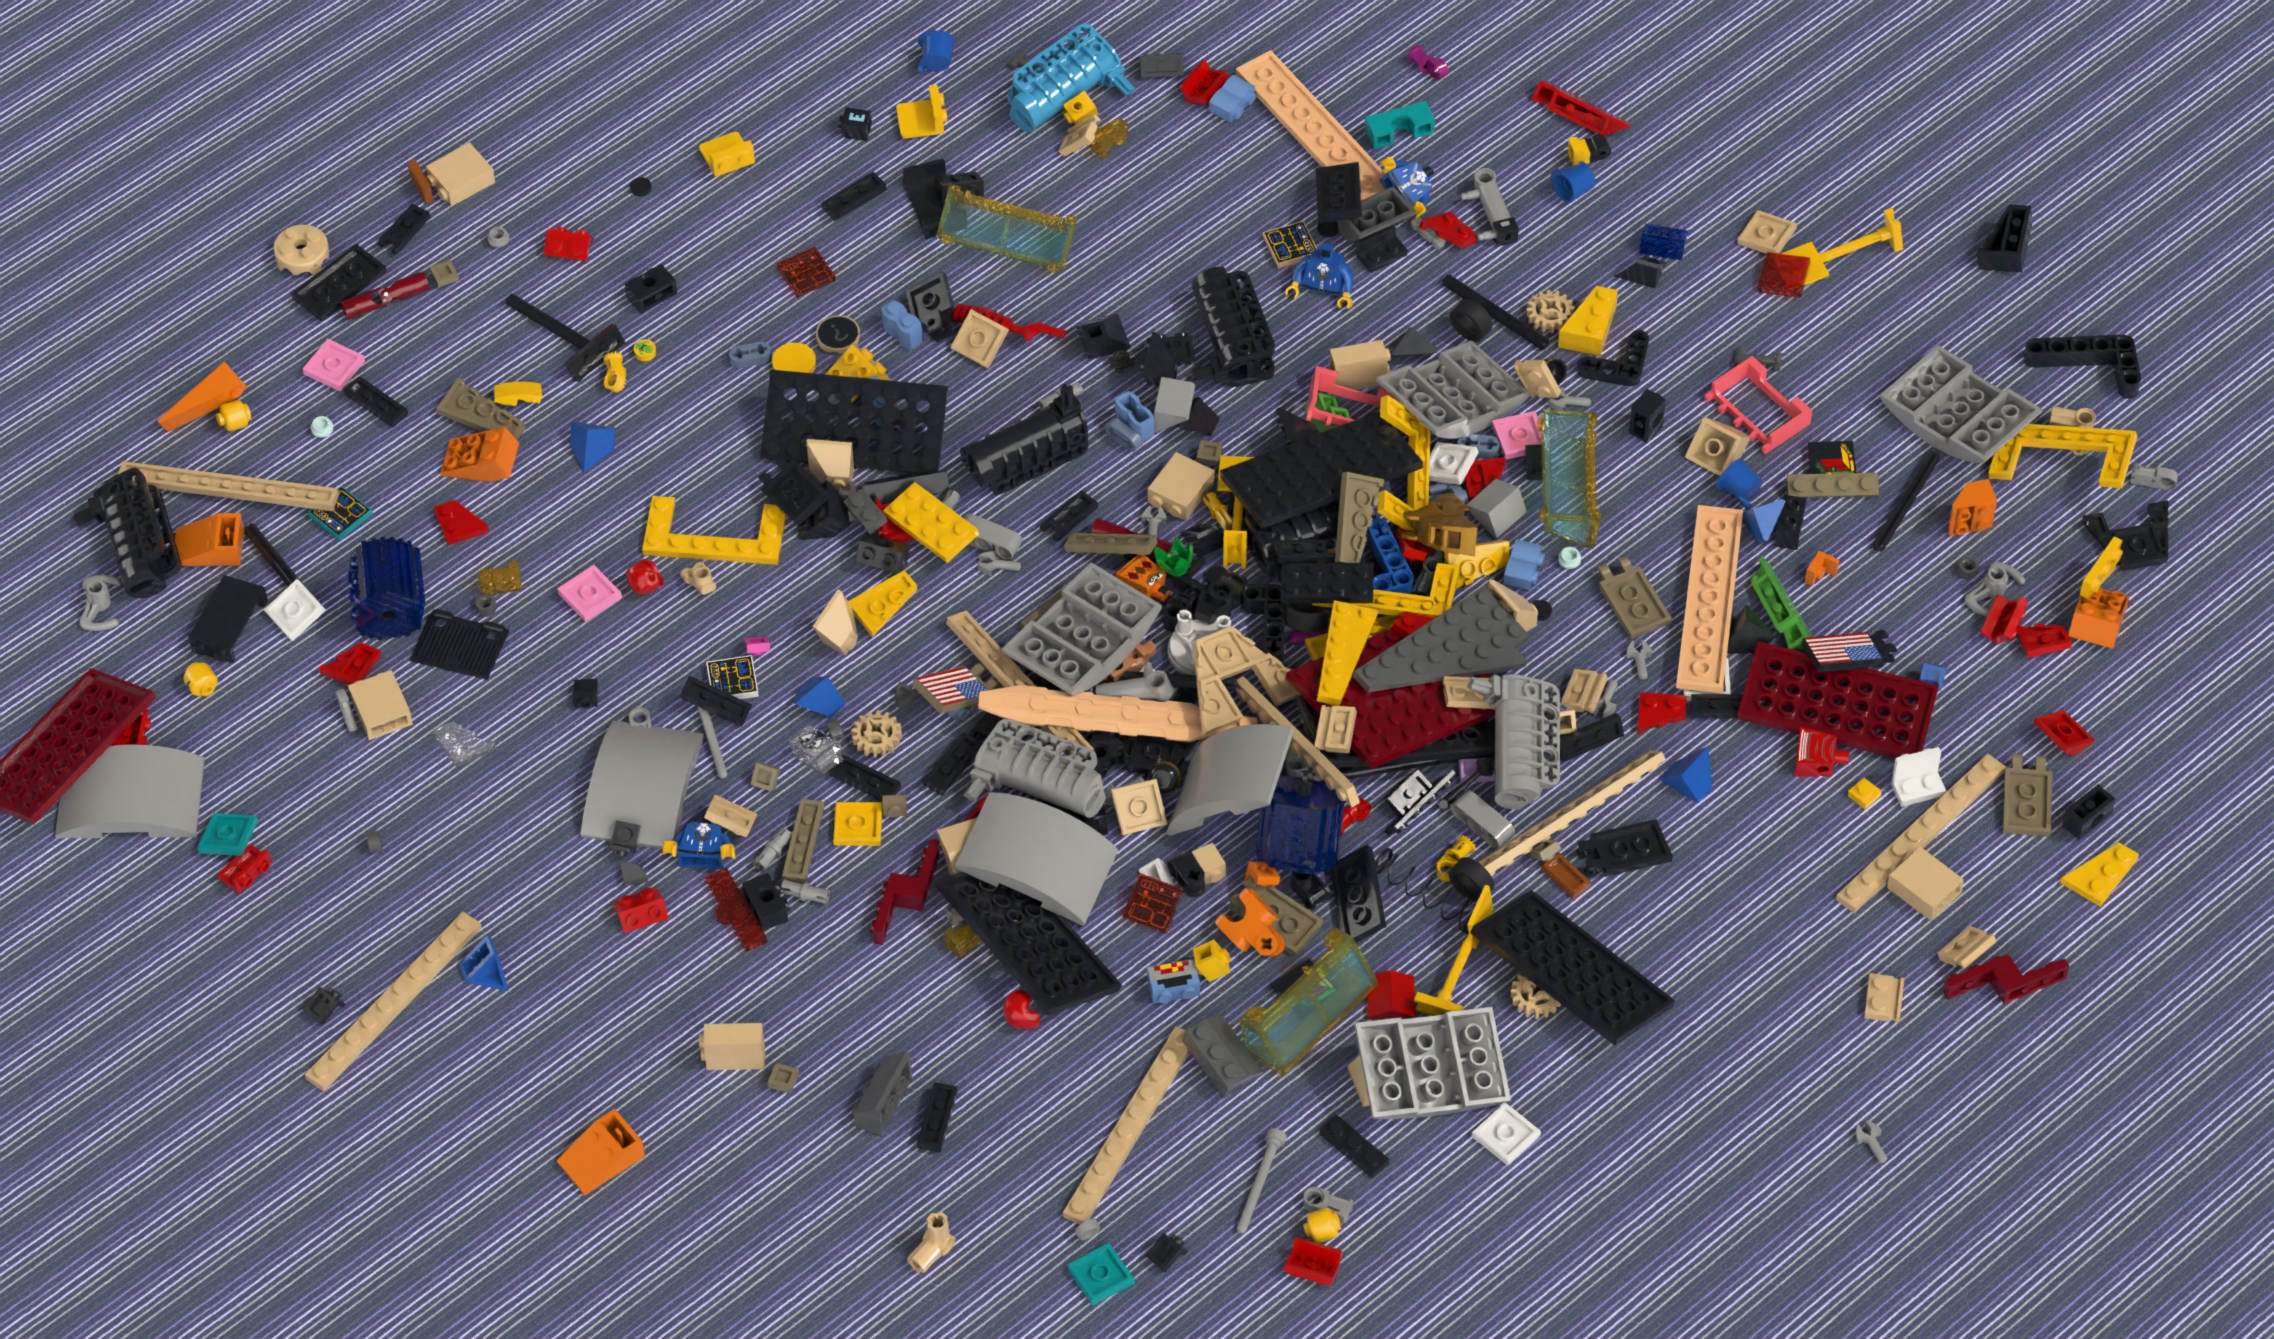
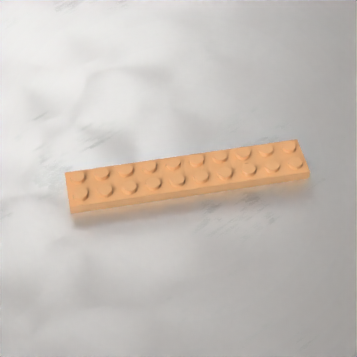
(1308, 119)
(1709, 599)

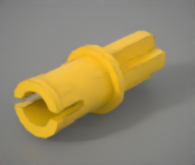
(1218, 511)

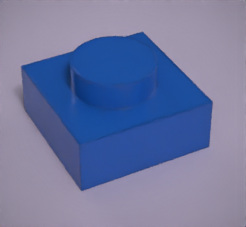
(1933, 674)

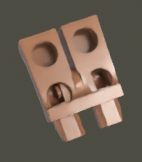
(1134, 661)

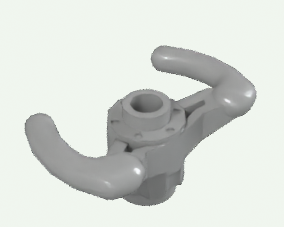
(1993, 585)
(97, 600)

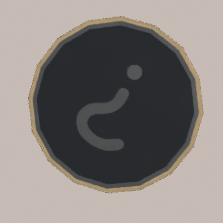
(837, 334)

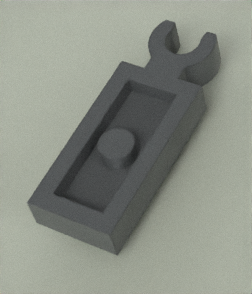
(863, 508)

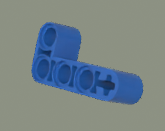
(1395, 571)

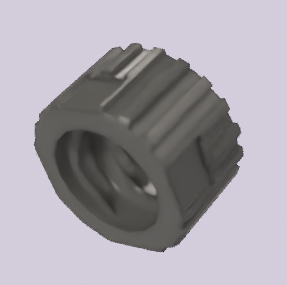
(1968, 574)
(483, 599)
(835, 729)
(374, 841)

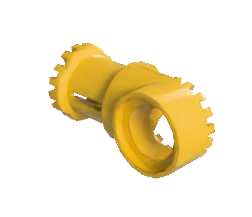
(615, 372)
(1449, 858)

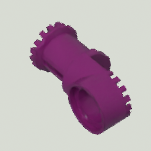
(1435, 67)

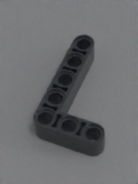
(2086, 351)

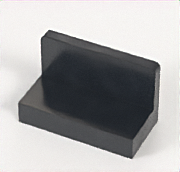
(1161, 65)

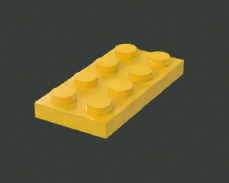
(931, 522)

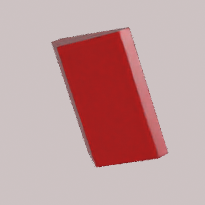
(2064, 732)
(1392, 997)

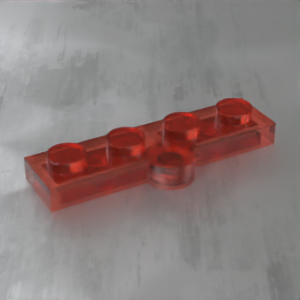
(735, 910)

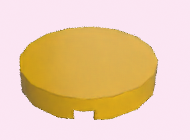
(794, 358)

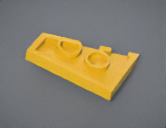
(1487, 559)
(2102, 568)
(881, 602)
(2101, 874)

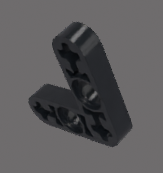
(1627, 366)

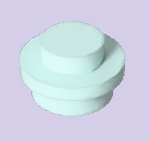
(321, 427)
(1569, 558)

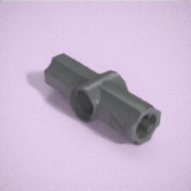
(1425, 579)

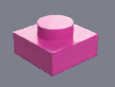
(757, 645)

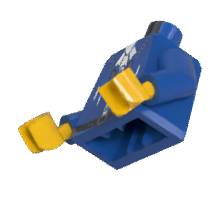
(1409, 181)
(1324, 273)
(701, 846)

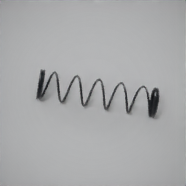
(1386, 865)

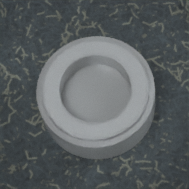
(1087, 1229)

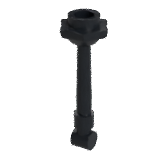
(1484, 768)

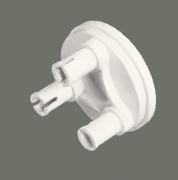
(1186, 632)

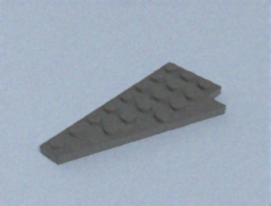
(1461, 642)

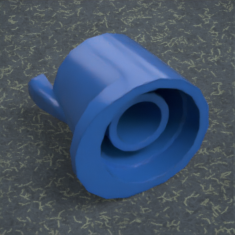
(937, 50)
(1572, 181)
(1740, 481)

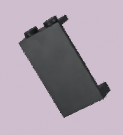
(925, 195)
(226, 618)

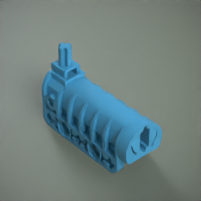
(1064, 77)

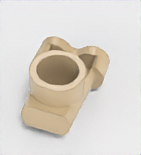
(699, 577)

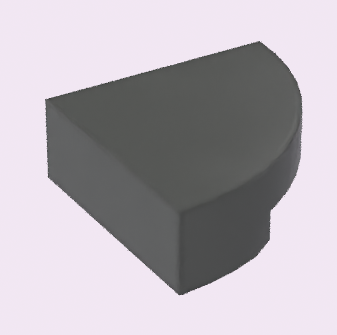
(905, 696)
(632, 874)

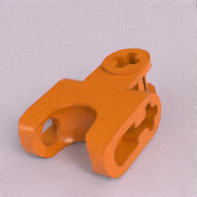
(1255, 926)

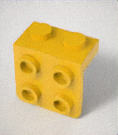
(922, 117)
(727, 153)
(858, 364)

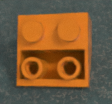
(1973, 508)

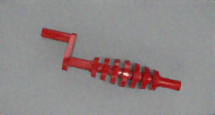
(1028, 332)

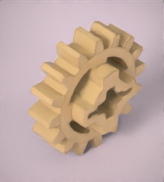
(1550, 311)
(876, 734)
(1536, 999)

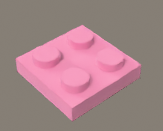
(333, 365)
(1516, 432)
(589, 593)

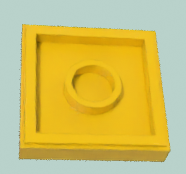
(858, 824)

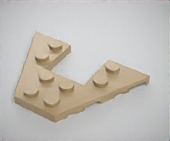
(1224, 656)

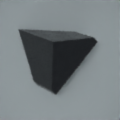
(1644, 271)
(1412, 343)
(1201, 418)
(1204, 538)
(1746, 632)

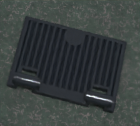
(460, 645)

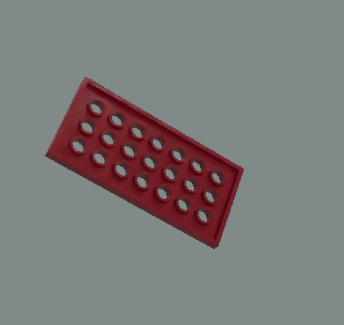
(1829, 690)
(88, 748)

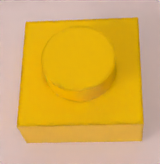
(1864, 793)

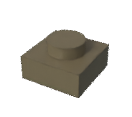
(444, 273)
(1209, 453)
(765, 776)
(894, 805)
(1545, 850)
(783, 1078)

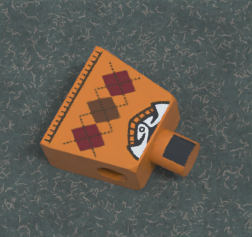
(1145, 577)

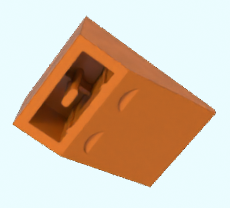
(481, 456)
(211, 541)
(2099, 617)
(601, 1152)

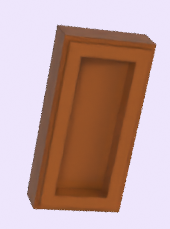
(420, 181)
(1566, 876)

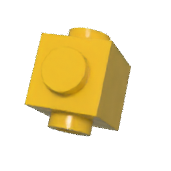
(1079, 108)
(1211, 960)

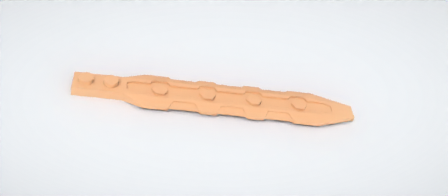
(1096, 712)

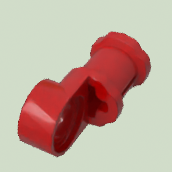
(1355, 813)

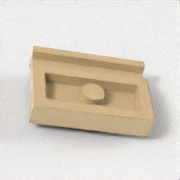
(1079, 135)
(1537, 378)
(1584, 690)
(1459, 695)
(1335, 729)
(730, 816)
(1966, 947)
(1884, 998)

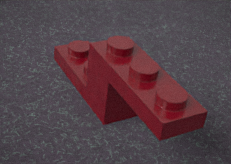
(905, 892)
(2005, 978)

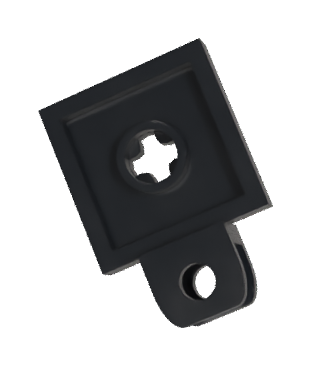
(932, 315)

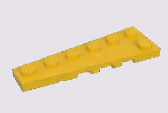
(1345, 642)

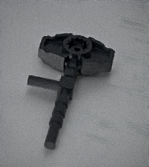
(1214, 600)

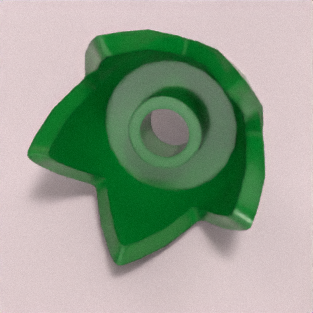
(1177, 560)

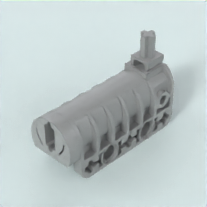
(1522, 736)
(1038, 769)

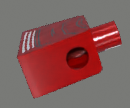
(1818, 754)

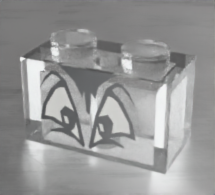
(816, 749)

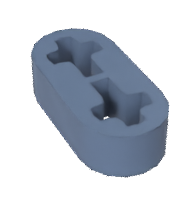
(750, 354)
(1123, 434)
(1482, 443)

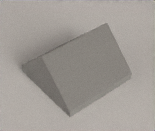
(1172, 403)
(1498, 507)

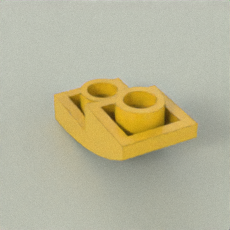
(510, 392)

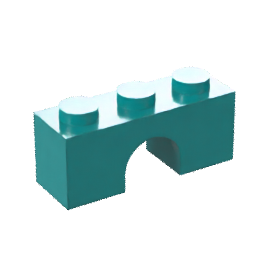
(1414, 118)

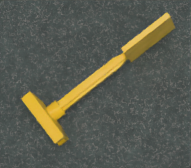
(1817, 269)
(1234, 540)
(1441, 1004)

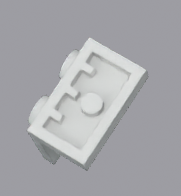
(1917, 777)

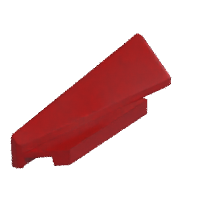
(1578, 109)

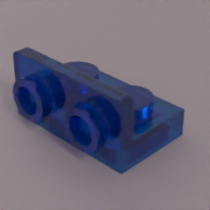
(1663, 241)

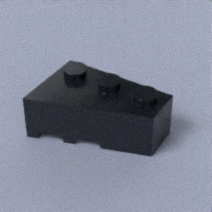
(2008, 242)

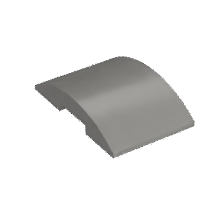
(1456, 391)
(1957, 408)
(1085, 631)
(1231, 773)
(640, 781)
(134, 792)
(1038, 854)
(1432, 1064)

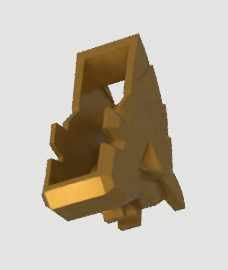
(1443, 526)

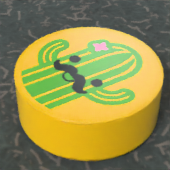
(644, 350)

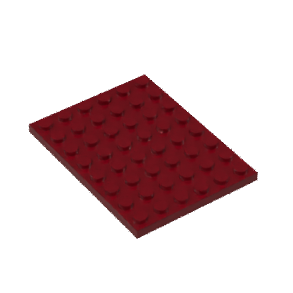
(1390, 719)

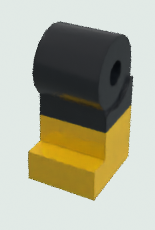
(1589, 149)

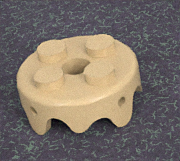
(301, 260)

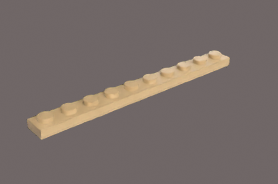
(236, 486)
(1002, 666)
(1299, 744)
(1574, 810)
(1921, 832)
(393, 1001)
(1128, 1129)

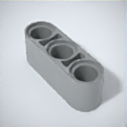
(994, 537)
(1482, 819)

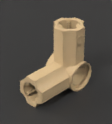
(2072, 418)
(935, 1242)

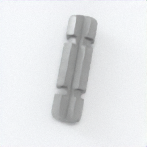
(1429, 234)

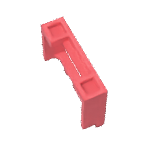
(1757, 374)
(1324, 380)

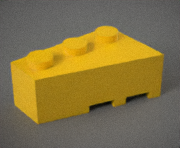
(1590, 323)

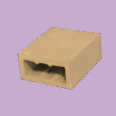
(460, 174)
(1360, 364)
(1181, 486)
(380, 704)
(1925, 883)
(733, 1046)

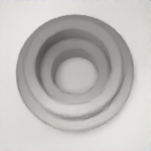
(498, 237)

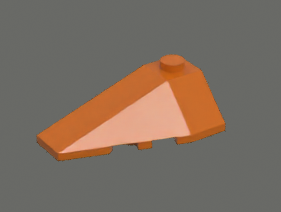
(207, 396)

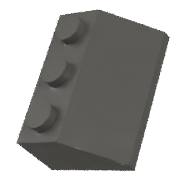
(1377, 213)
(1221, 1054)
(883, 1093)

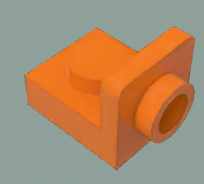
(1821, 564)
(1262, 874)

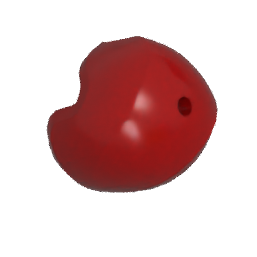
(644, 577)
(1017, 1013)

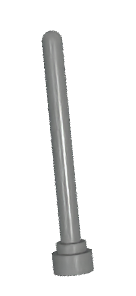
(713, 743)
(1274, 1140)

